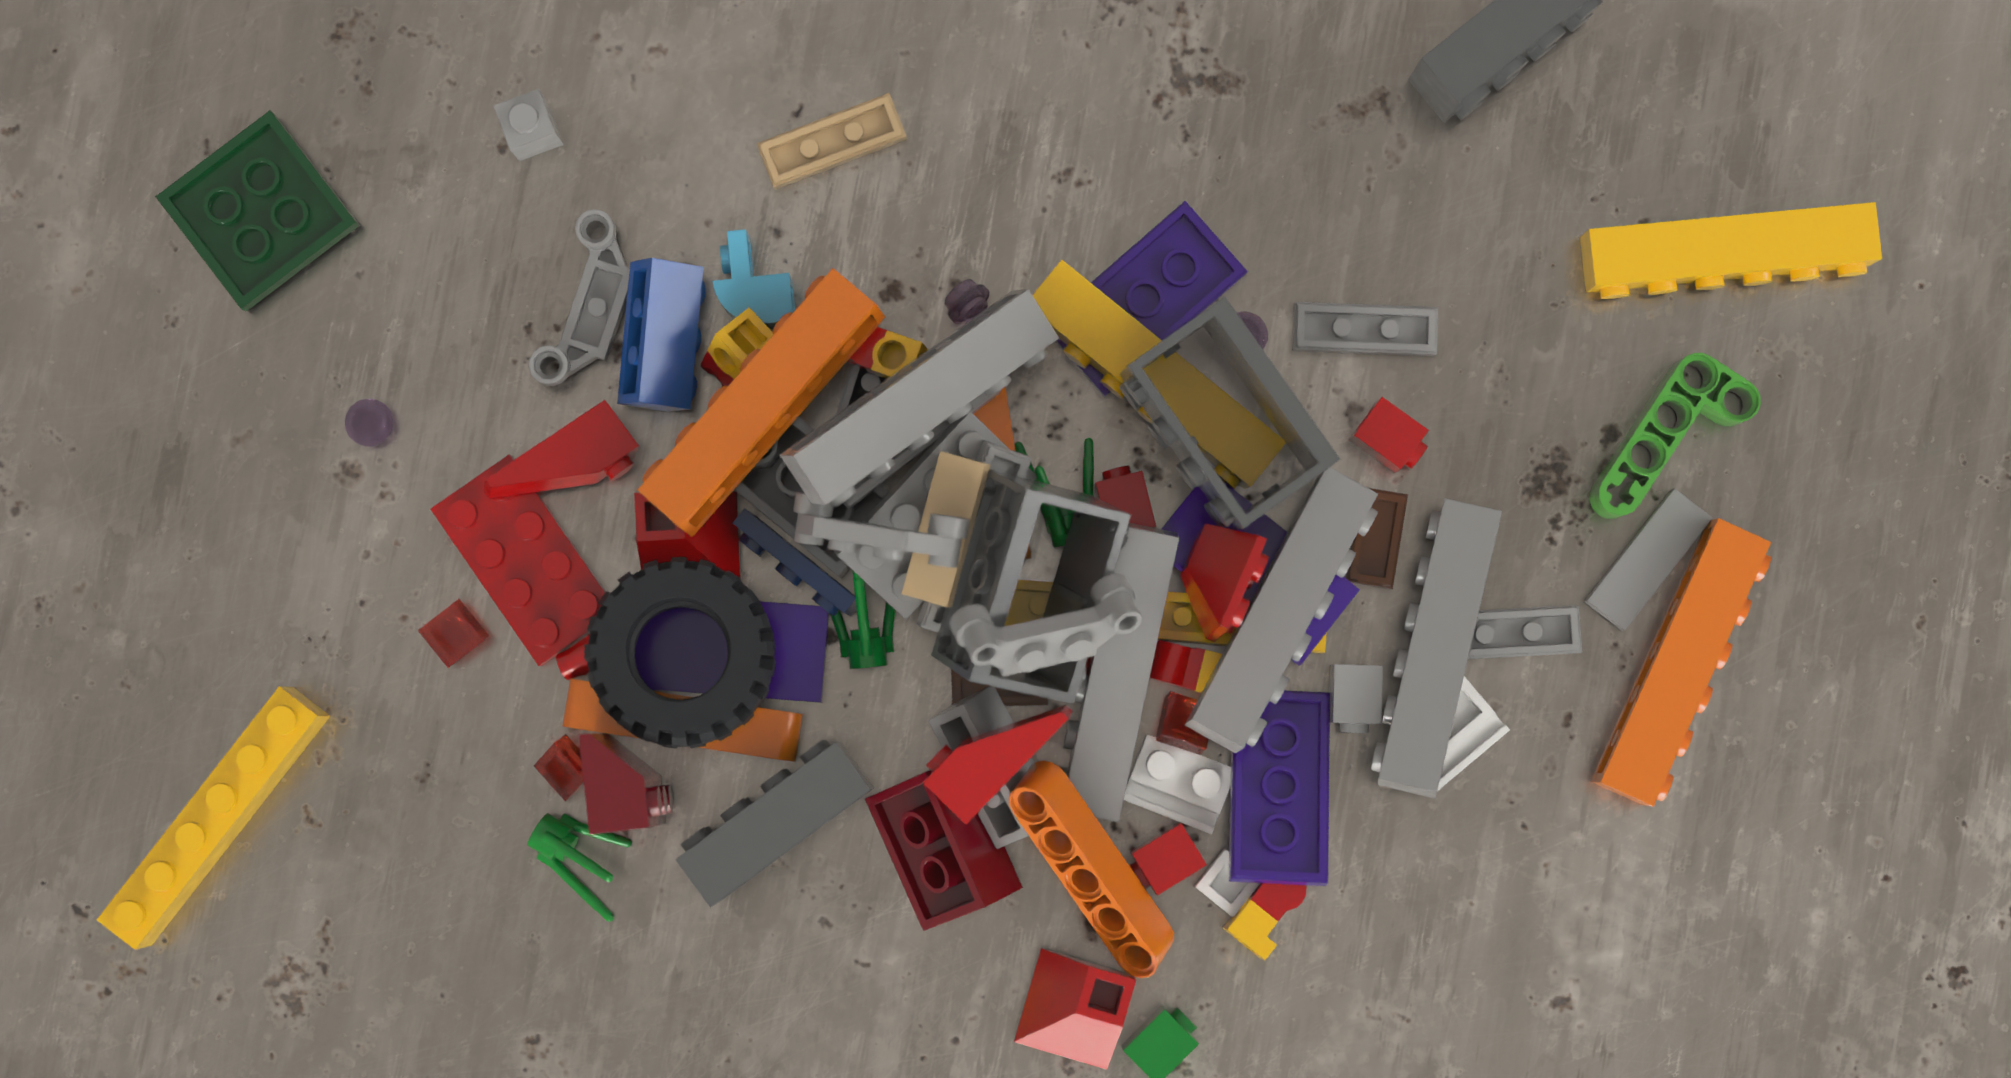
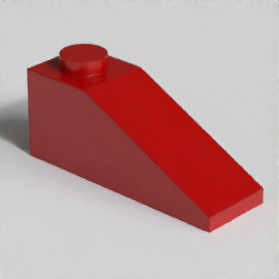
(573, 456)
(985, 763)

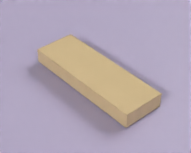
(831, 141)
(953, 492)

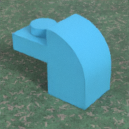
(766, 295)

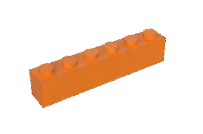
(761, 401)
(1681, 663)

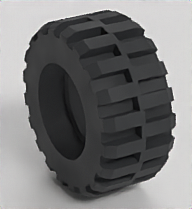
(643, 597)

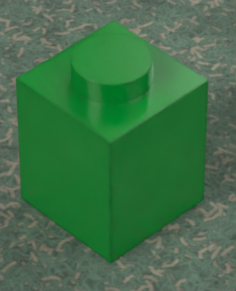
(1161, 1042)

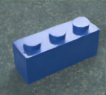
(661, 335)

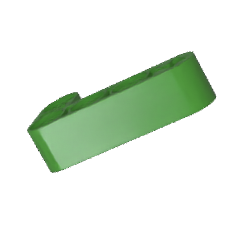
(1662, 440)

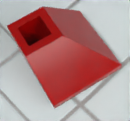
(715, 541)
(1218, 574)
(1075, 1008)

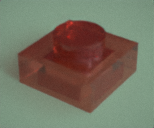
(453, 633)
(1172, 724)
(562, 767)

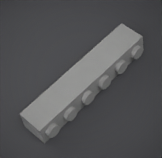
(919, 398)
(1281, 611)
(1438, 648)
(1119, 677)

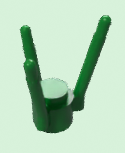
(1058, 518)
(866, 645)
(556, 841)

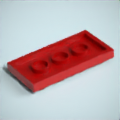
(523, 564)

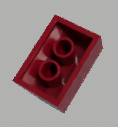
(620, 787)
(938, 857)

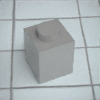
(528, 125)
(1355, 696)

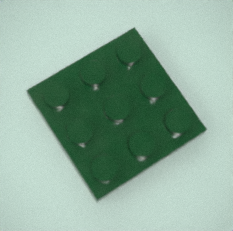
(257, 211)

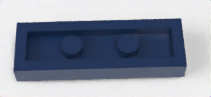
(794, 564)

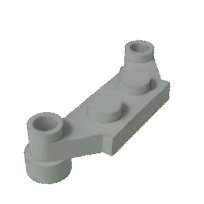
(595, 308)
(941, 541)
(1052, 638)

